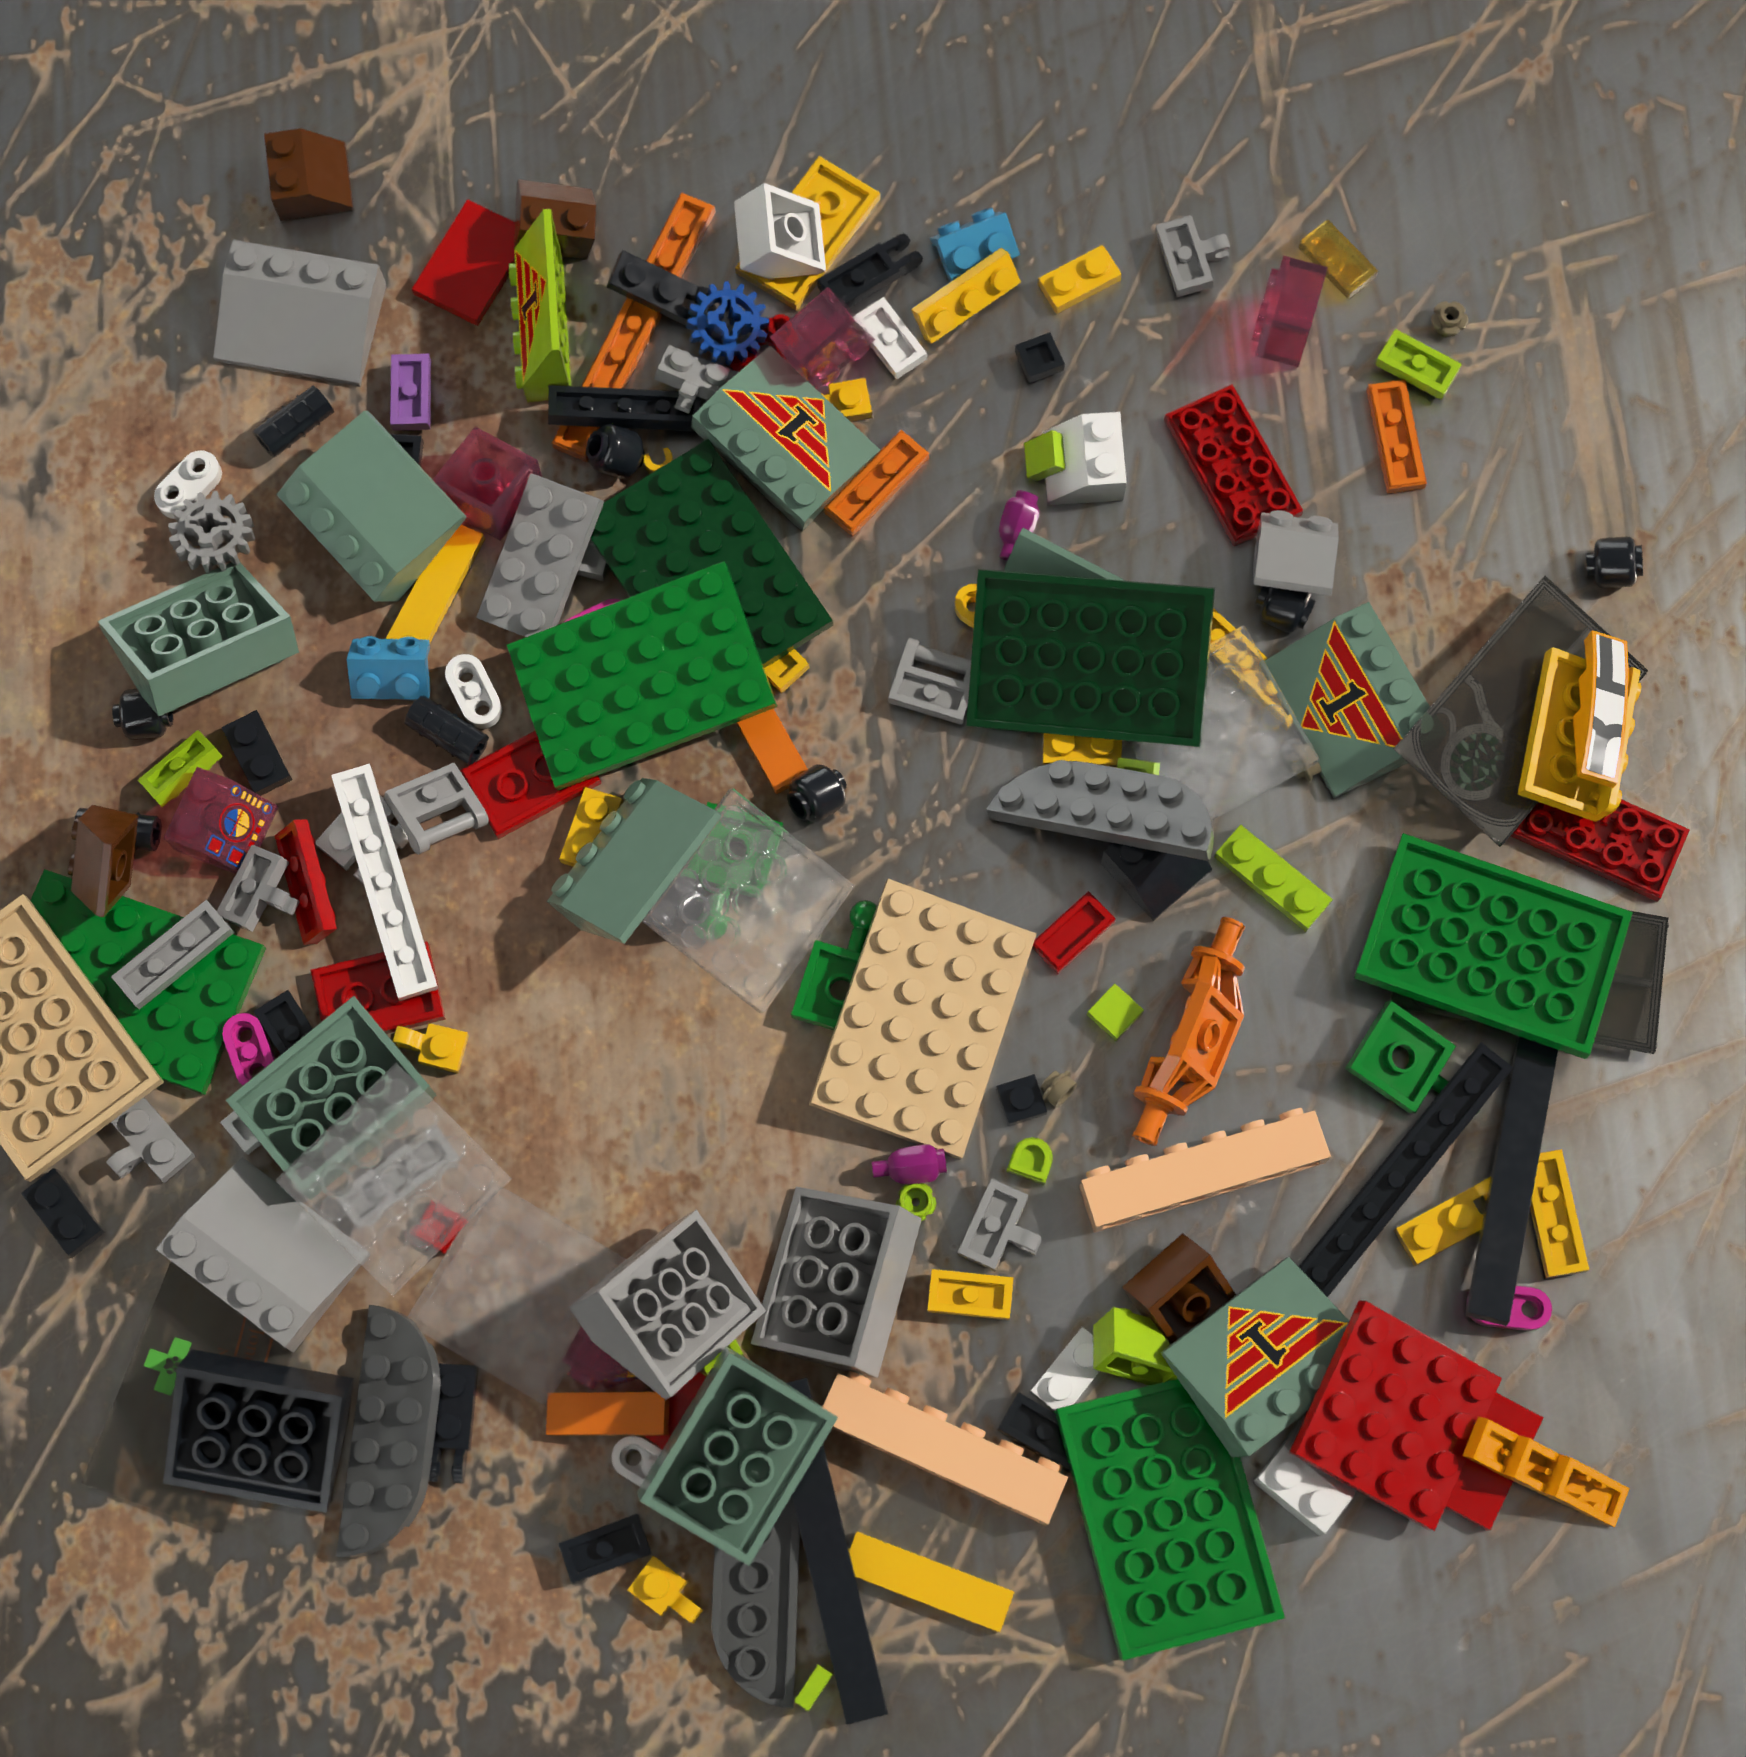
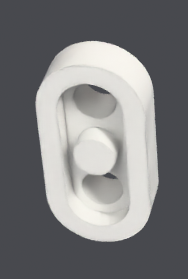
(188, 482)
(475, 692)
(648, 1452)

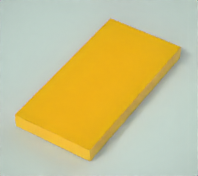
(843, 208)

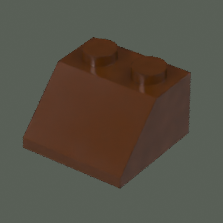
(307, 174)
(571, 210)
(102, 857)
(1179, 1288)

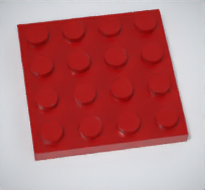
(1395, 1415)

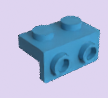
(971, 243)
(388, 668)

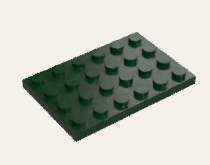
(697, 517)
(1090, 657)

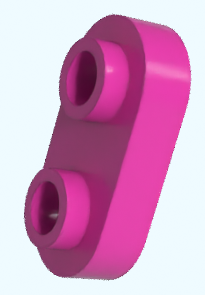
(249, 1054)
(1518, 1321)

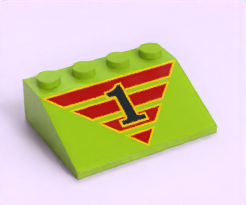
(540, 311)

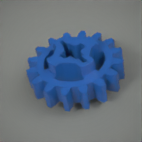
(742, 322)

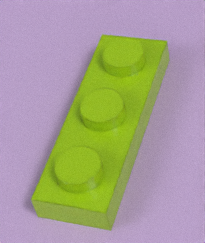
(1273, 878)

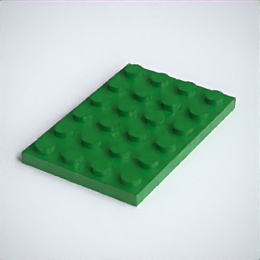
(641, 675)
(1494, 946)
(186, 1020)
(1166, 1520)

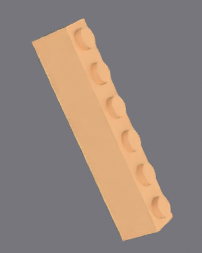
(1203, 1170)
(945, 1450)

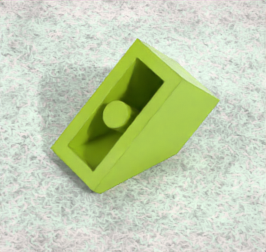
(1130, 1347)

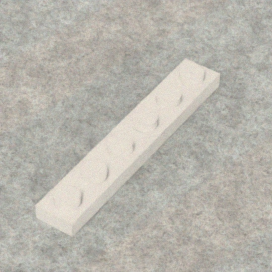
(384, 882)

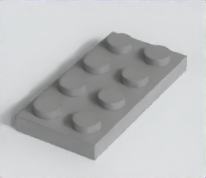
(540, 557)

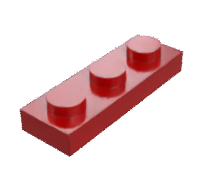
(306, 882)

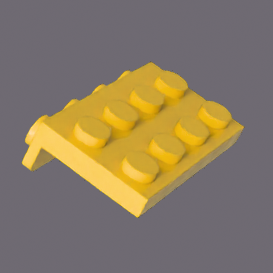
(1550, 754)

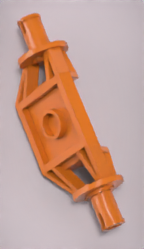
(1203, 1037)

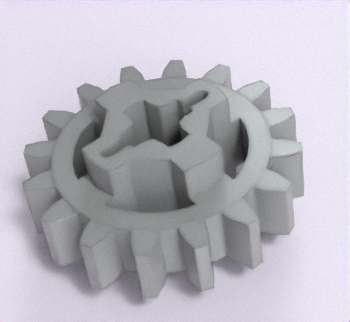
(207, 528)

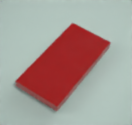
(1231, 462)
(1623, 847)

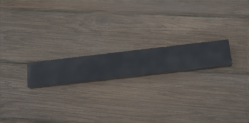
(1404, 1168)
(1512, 1182)
(837, 1589)

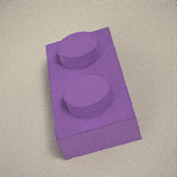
(410, 392)

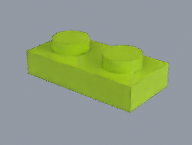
(1418, 364)
(175, 770)

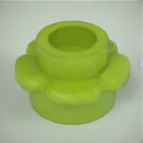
(923, 1193)

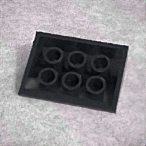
(257, 1430)

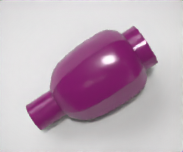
(1018, 514)
(912, 1164)

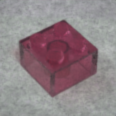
(1288, 310)
(823, 339)
(487, 481)

